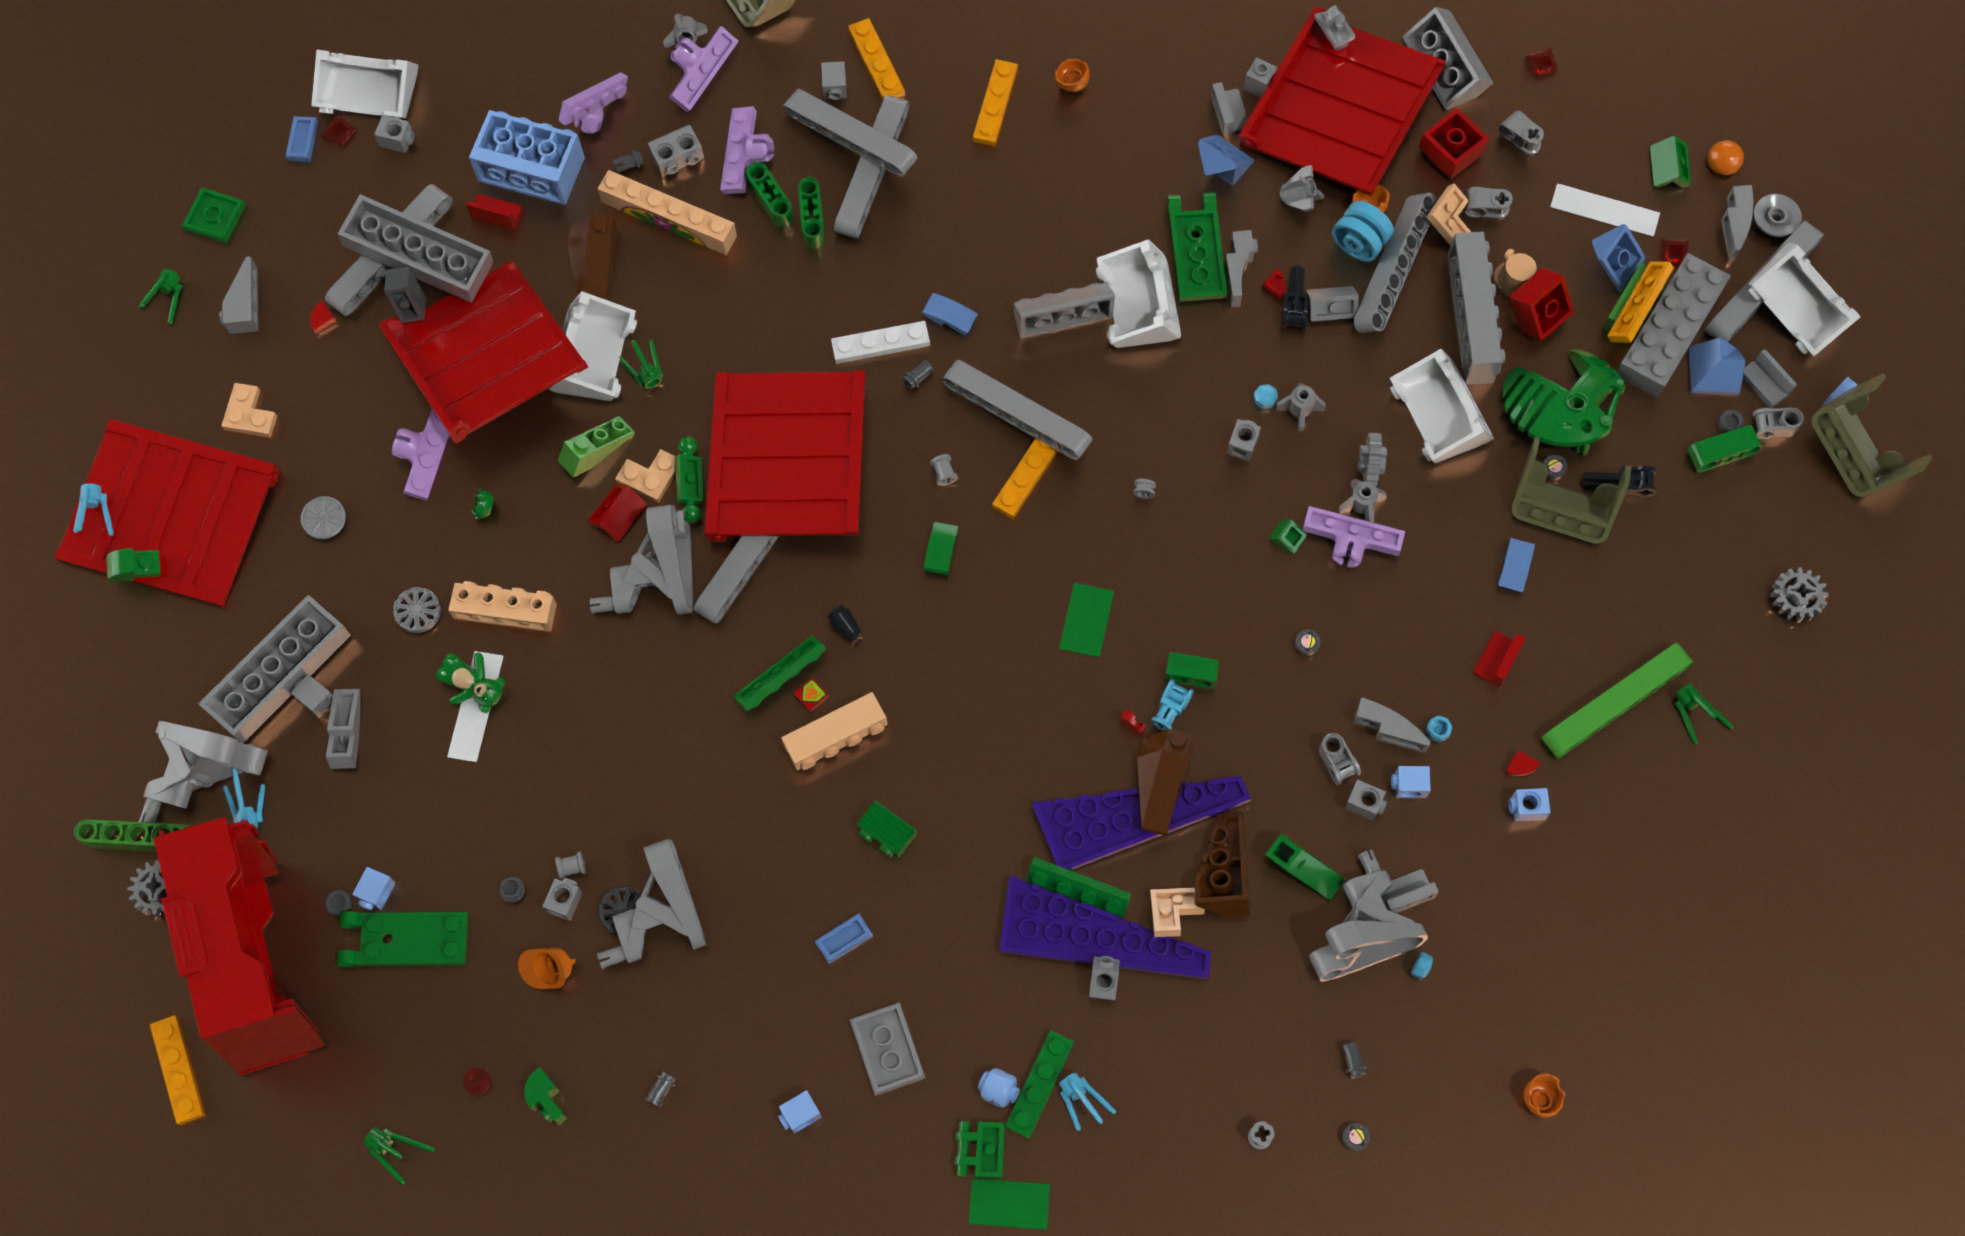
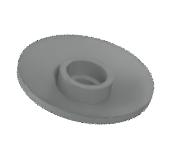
(1777, 207)

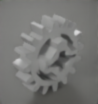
(1372, 458)
(1800, 594)
(145, 884)

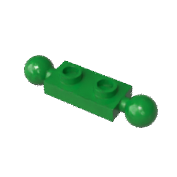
(689, 479)

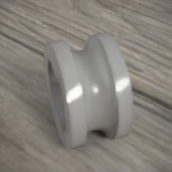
(1144, 488)

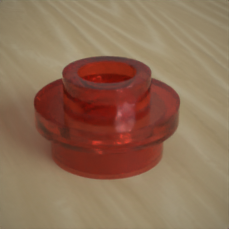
(482, 1086)

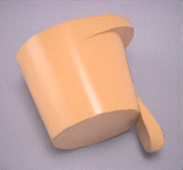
(1513, 272)

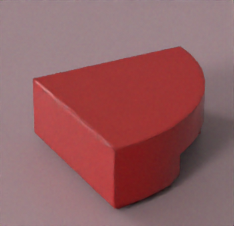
(1275, 285)
(321, 317)
(1127, 720)
(1522, 765)

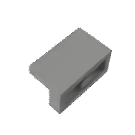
(1228, 109)
(1332, 303)
(1768, 379)
(1409, 891)

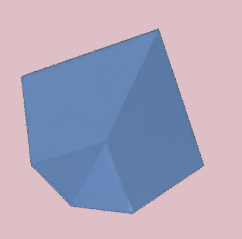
(1223, 159)
(1619, 255)
(1715, 368)

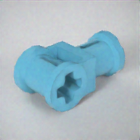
(1172, 702)

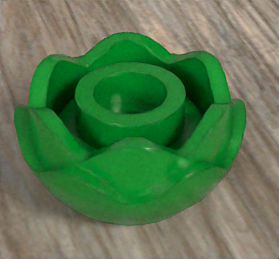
(483, 504)

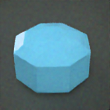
(1265, 396)
(1439, 728)
(1422, 966)

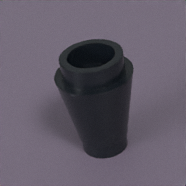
(844, 622)

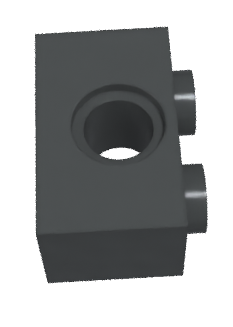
(405, 294)

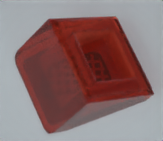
(1542, 62)
(338, 131)
(1673, 250)

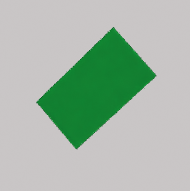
(1086, 619)
(1009, 1204)

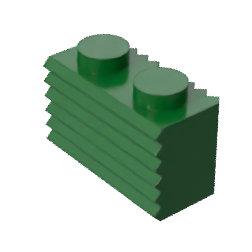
(886, 830)

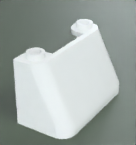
(363, 84)
(1143, 296)
(1802, 300)
(598, 334)
(1441, 407)

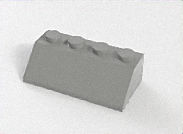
(1463, 72)
(1064, 309)

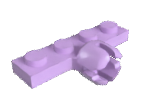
(699, 65)
(588, 104)
(743, 149)
(424, 453)
(1352, 535)

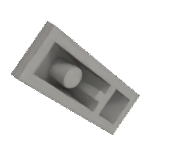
(241, 302)

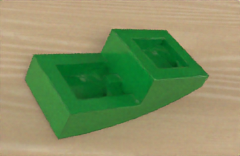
(940, 548)

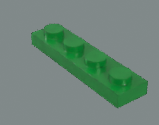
(780, 672)
(1078, 887)
(1039, 1085)

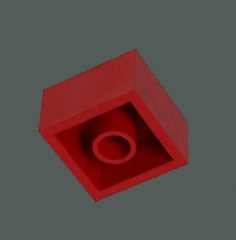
(1454, 143)
(1541, 304)

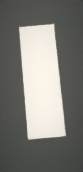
(1605, 209)
(470, 720)

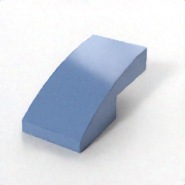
(948, 312)
(1516, 565)

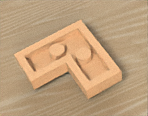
(1446, 211)
(243, 416)
(652, 481)
(1168, 905)

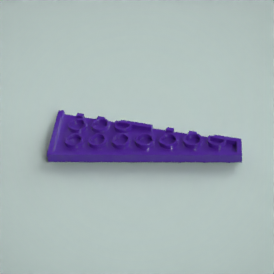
(1105, 824)
(1065, 930)

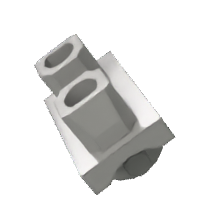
(1335, 27)

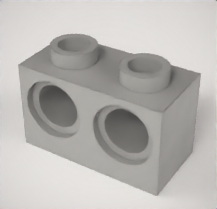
(673, 146)

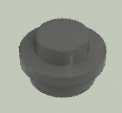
(511, 889)

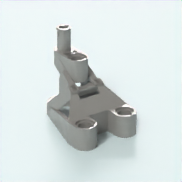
(673, 574)
(210, 761)
(650, 912)
(1361, 938)

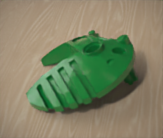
(1563, 415)

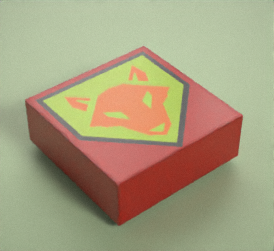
(811, 695)

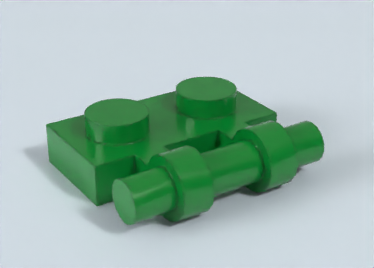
(988, 1151)

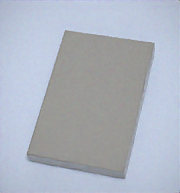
(887, 1049)

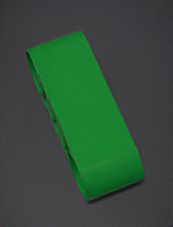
(768, 183)
(811, 200)
(1724, 448)

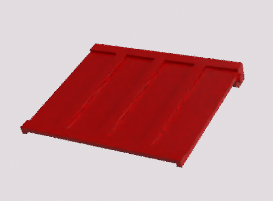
(1341, 106)
(484, 353)
(785, 454)
(173, 499)

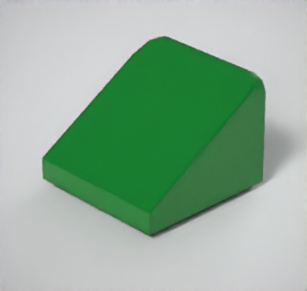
(1288, 535)

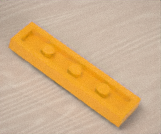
(876, 59)
(995, 103)
(1640, 302)
(1024, 478)
(177, 1070)

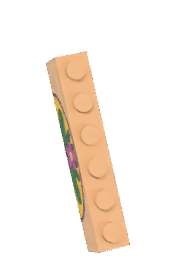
(667, 212)

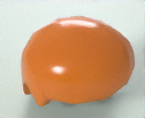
(1072, 75)
(1725, 157)
(1378, 199)
(1544, 1095)

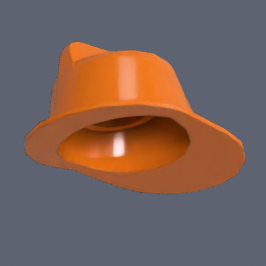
(545, 967)

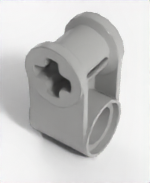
(1520, 131)
(1485, 202)
(1772, 422)
(1340, 763)

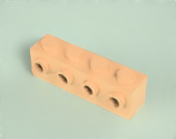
(502, 606)
(835, 731)

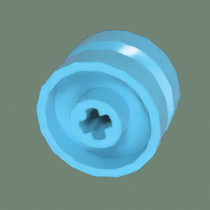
(1362, 231)

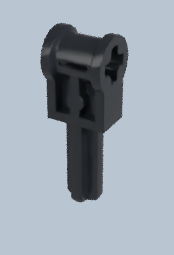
(1295, 302)
(1640, 483)

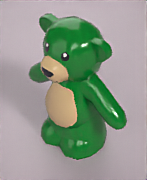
(473, 682)

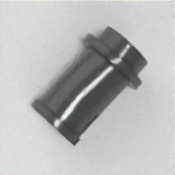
(631, 160)
(917, 375)
(1354, 1061)
(660, 1088)

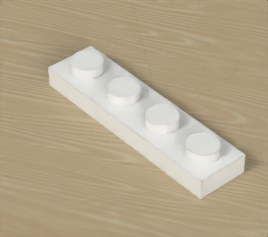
(880, 342)

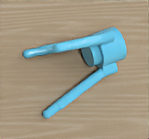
(90, 498)
(244, 813)
(1075, 1088)

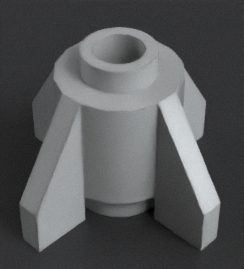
(684, 28)
(1301, 190)
(1301, 403)
(1363, 499)

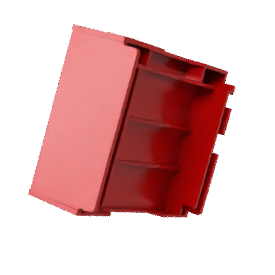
(215, 927)

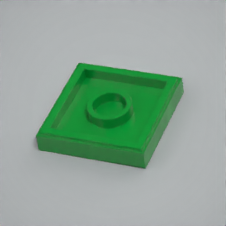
(213, 215)

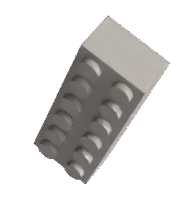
(406, 241)
(1475, 308)
(1672, 325)
(273, 668)

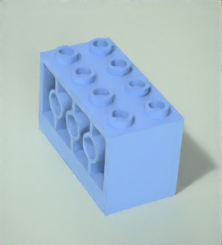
(527, 157)

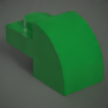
(129, 564)
(539, 1092)

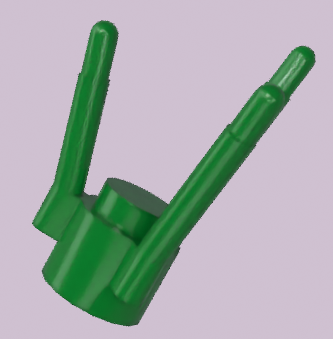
(167, 282)
(649, 375)
(1690, 698)
(380, 1142)

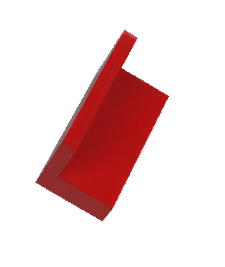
(495, 211)
(618, 511)
(1498, 658)

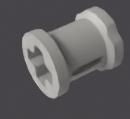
(943, 470)
(570, 865)
(1256, 1142)

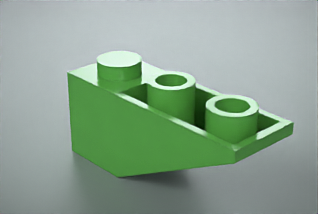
(593, 446)

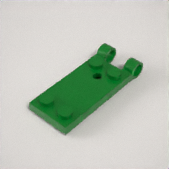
(1199, 259)
(416, 939)

